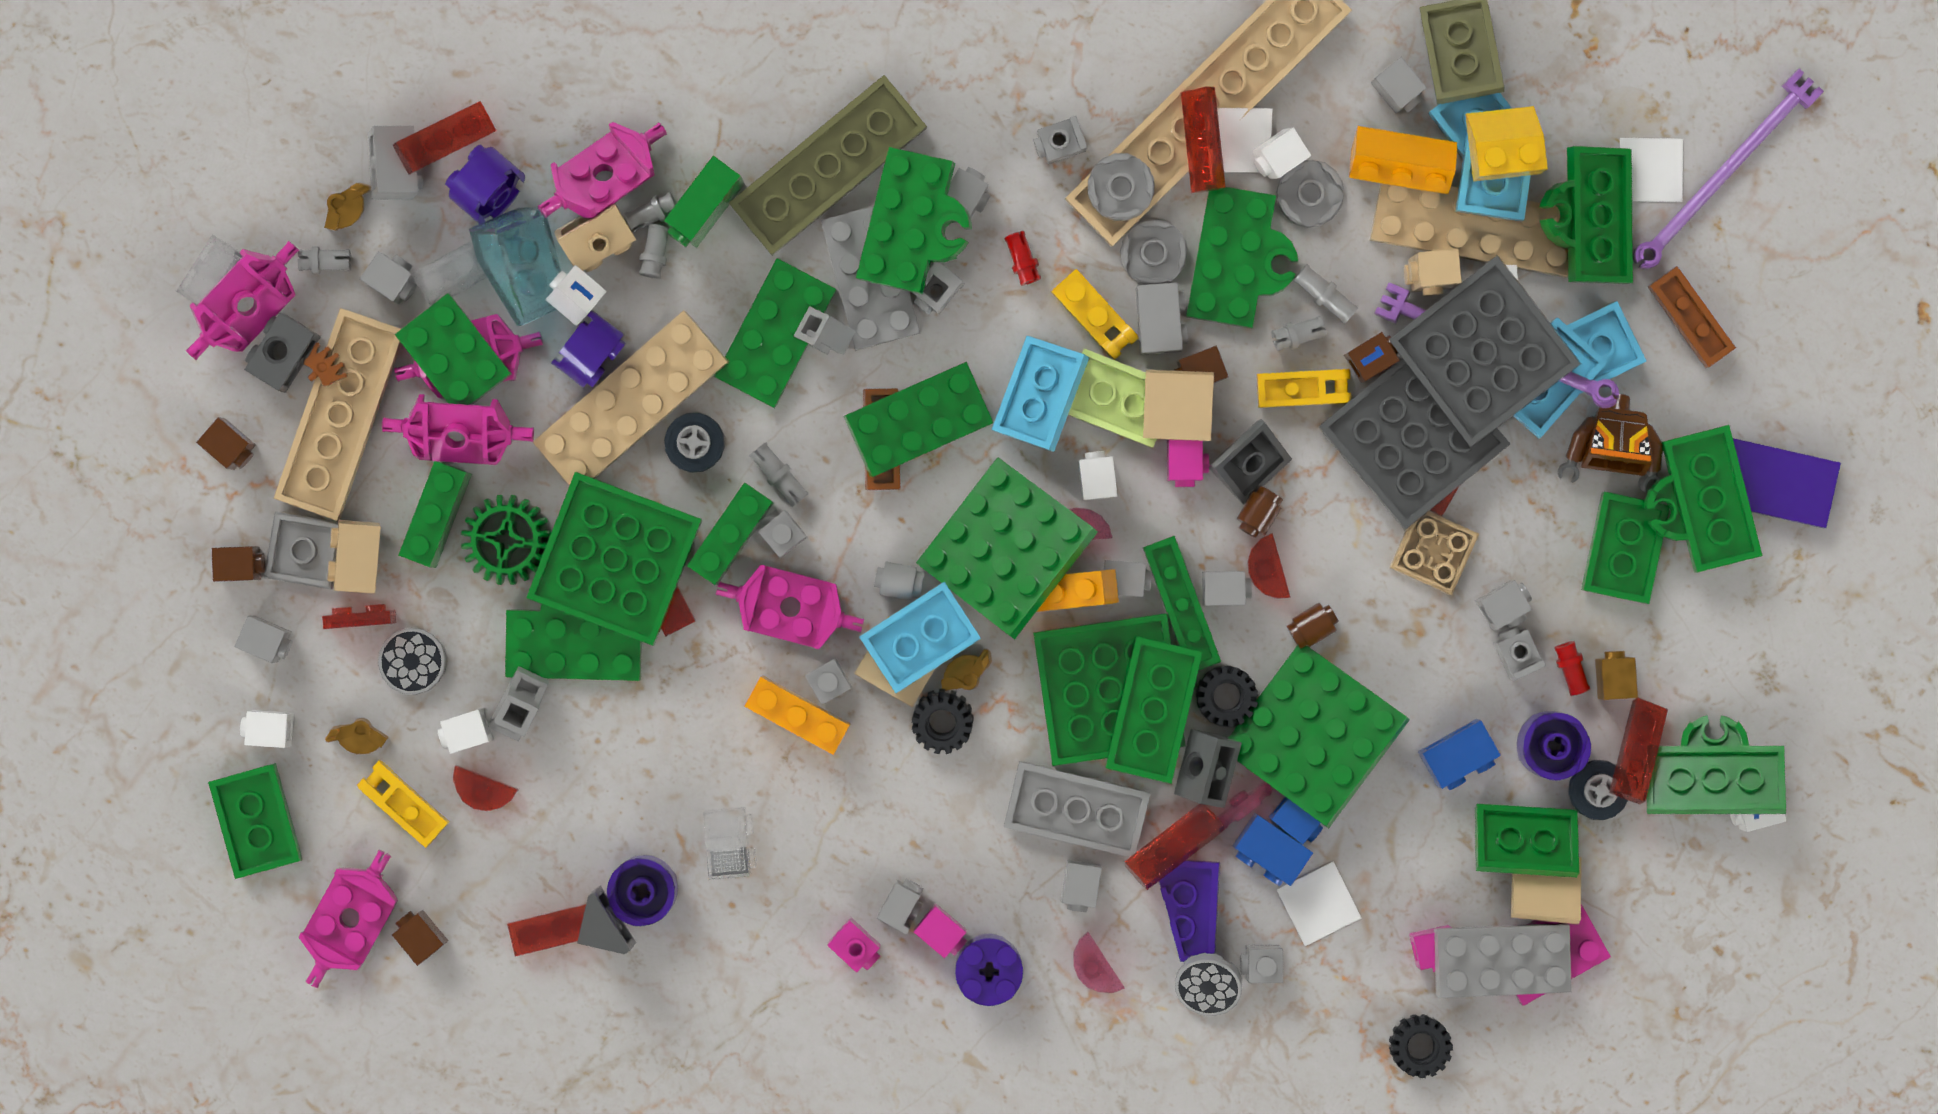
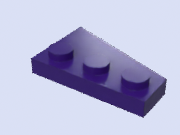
(1192, 906)

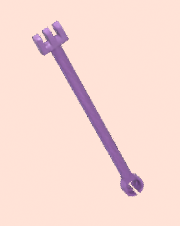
(1796, 95)
(1401, 306)

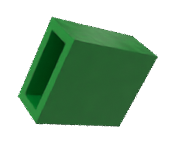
(703, 203)

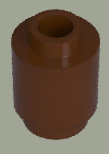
(1259, 512)
(1313, 625)

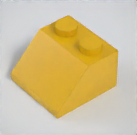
(1505, 143)

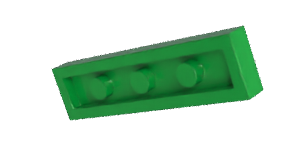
(1181, 599)

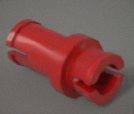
(1022, 257)
(1572, 668)

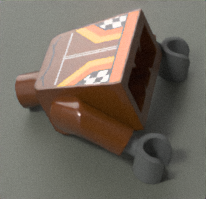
(1617, 443)

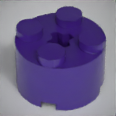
(485, 184)
(588, 350)
(1561, 763)
(624, 897)
(1002, 984)

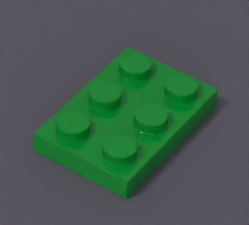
(453, 353)
(1624, 549)
(255, 821)
(1526, 840)

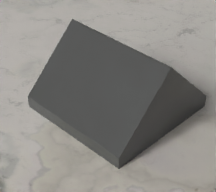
(1250, 461)
(601, 926)

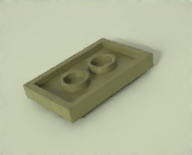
(1461, 50)

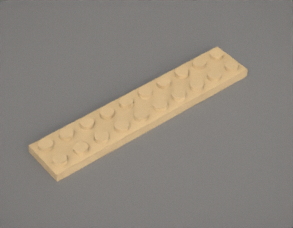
(1242, 75)

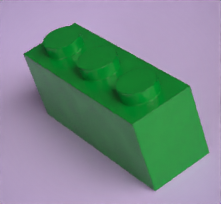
(435, 514)
(730, 534)

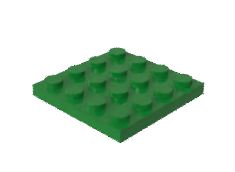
(1006, 547)
(614, 558)
(1084, 682)
(1316, 734)

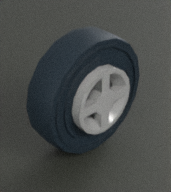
(682, 442)
(1582, 795)

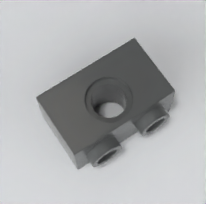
(299, 345)
(1207, 768)

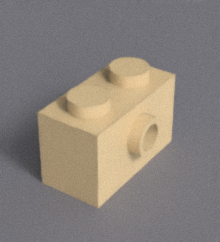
(593, 239)
(1433, 271)
(355, 556)

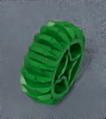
(509, 524)

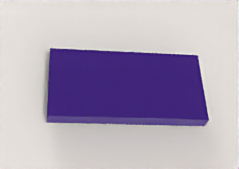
(1787, 483)

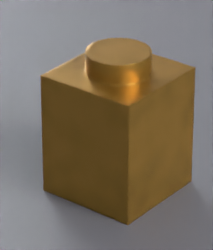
(1616, 676)

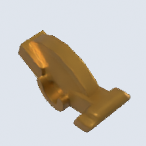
(346, 207)
(966, 671)
(357, 737)

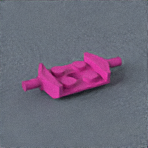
(619, 152)
(254, 277)
(500, 338)
(484, 428)
(762, 612)
(327, 936)

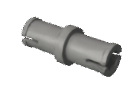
(1325, 293)
(778, 474)

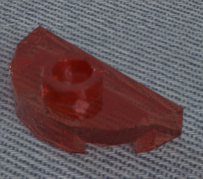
(1266, 568)
(481, 791)

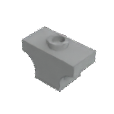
(519, 704)

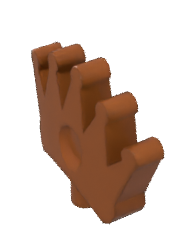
(323, 366)

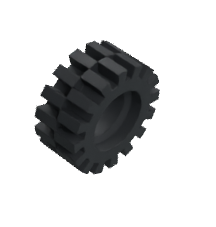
(1206, 691)
(937, 740)
(1439, 1054)

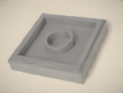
(300, 550)

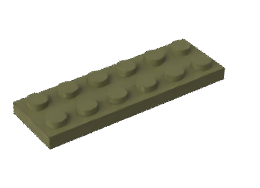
(827, 165)

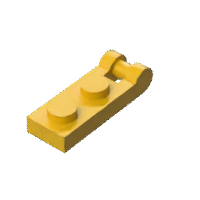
(1094, 313)
(1302, 388)
(403, 804)

